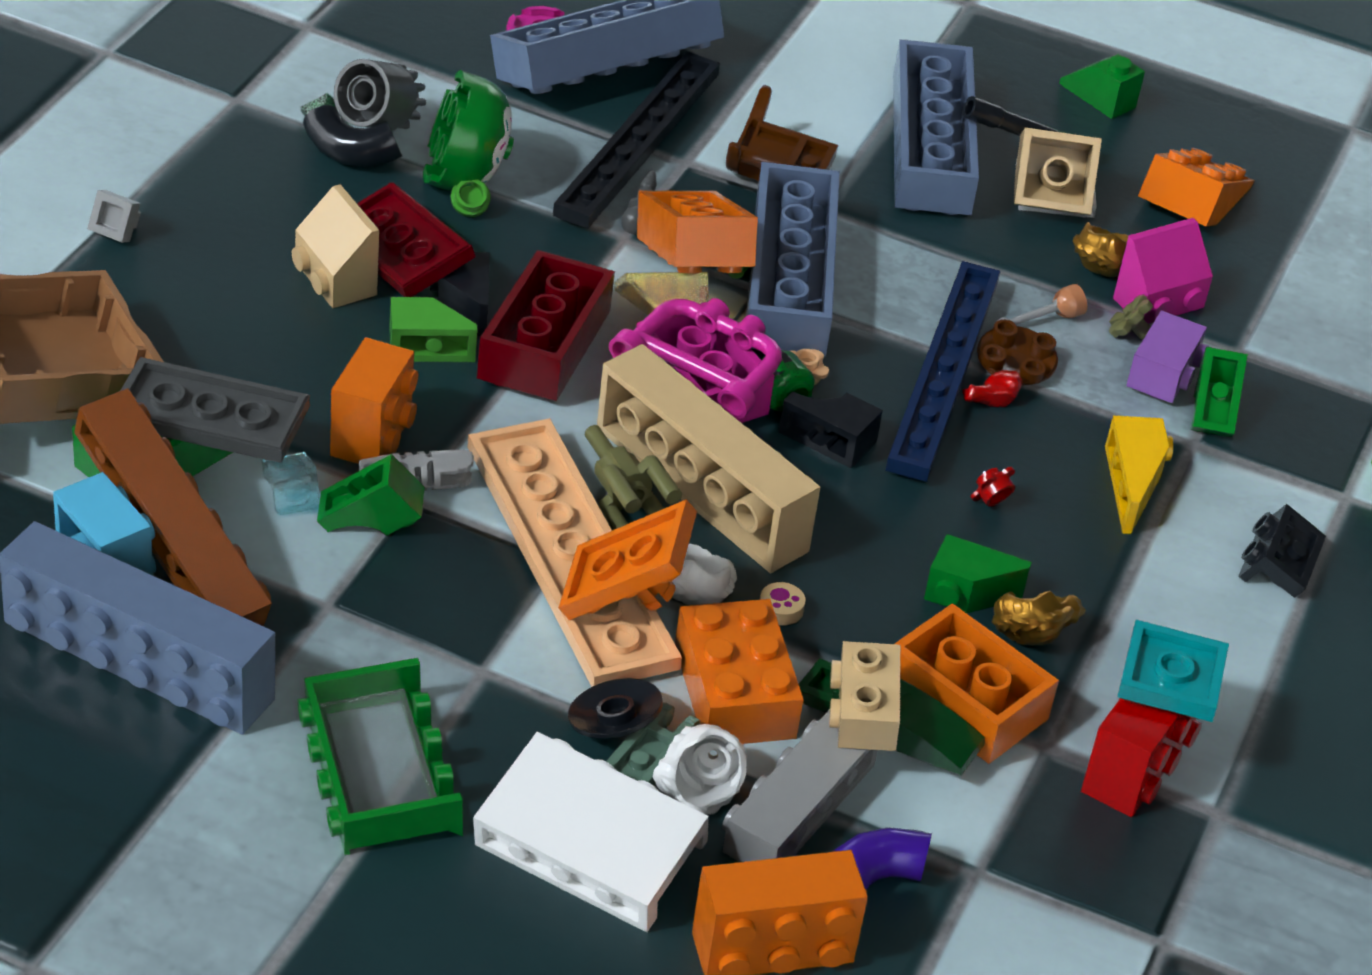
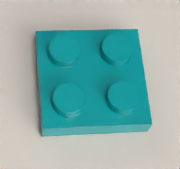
(1173, 670)

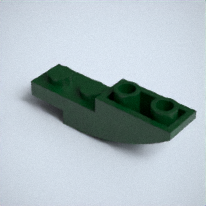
(926, 726)

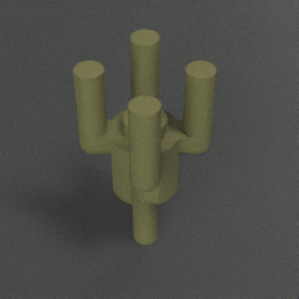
(628, 480)

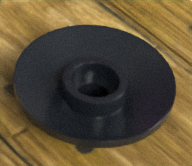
(615, 708)

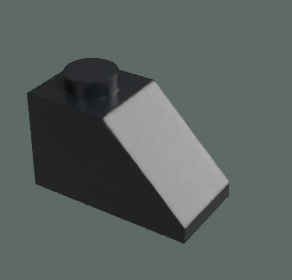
(467, 290)

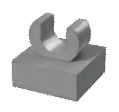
(114, 216)

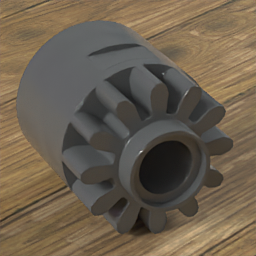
(378, 92)

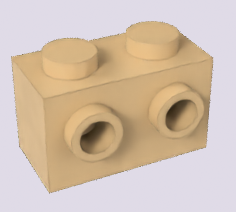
(868, 696)

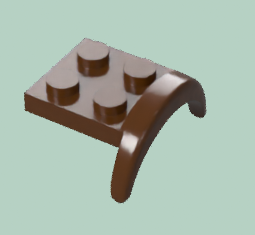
(775, 144)

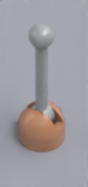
(1067, 302)

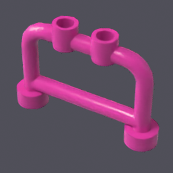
(737, 393)

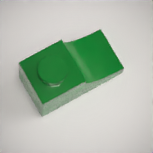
(374, 497)

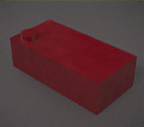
(545, 325)

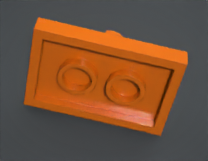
(630, 562)

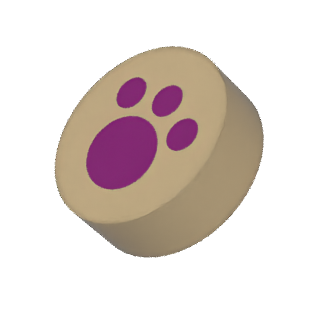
(787, 602)

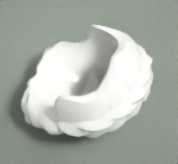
(704, 578)
(698, 777)

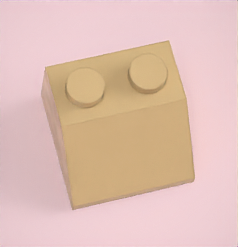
(1056, 171)
(338, 249)

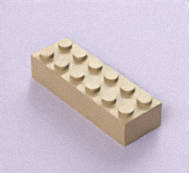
(711, 457)

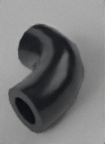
(348, 144)

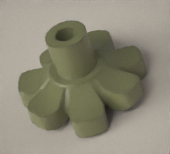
(1132, 318)

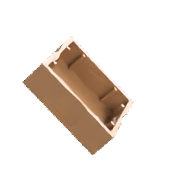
(64, 344)

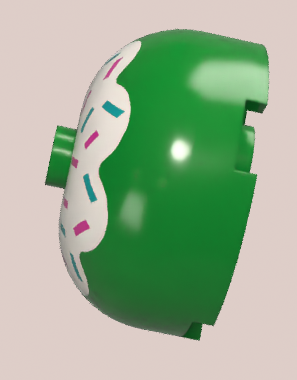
(469, 133)

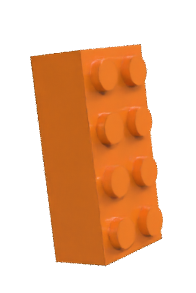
(697, 230)

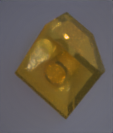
(652, 289)

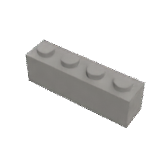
(795, 796)

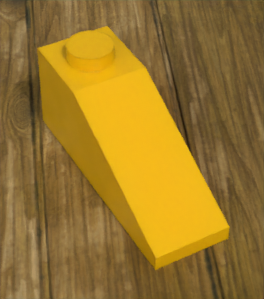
(1136, 459)

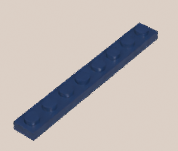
(943, 372)

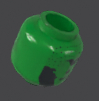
(790, 377)

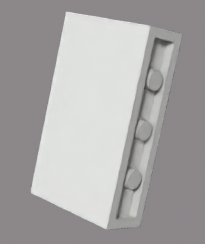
(589, 829)

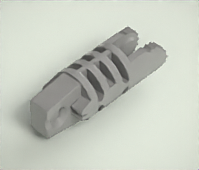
(434, 470)

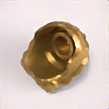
(1100, 250)
(1037, 618)

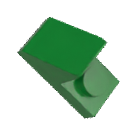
(1218, 392)

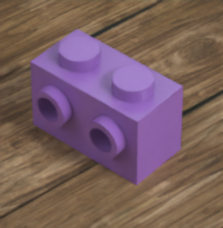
(1167, 357)

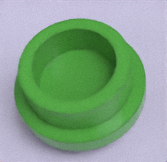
(470, 200)

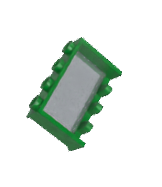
(378, 755)

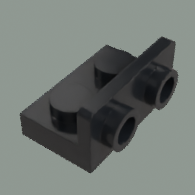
(1283, 550)

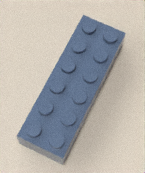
(602, 40)
(932, 139)
(795, 255)
(138, 627)

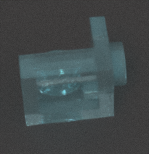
(293, 483)

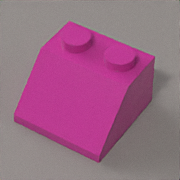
(1167, 268)

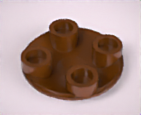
(1018, 350)

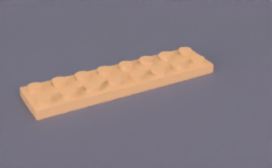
(551, 515)

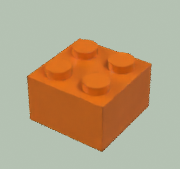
(372, 401)

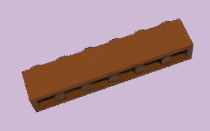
(187, 532)

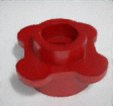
(994, 486)

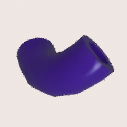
(889, 853)

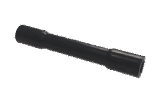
(996, 117)

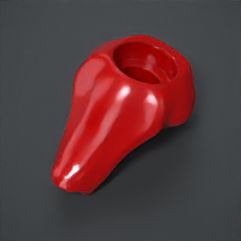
(997, 389)

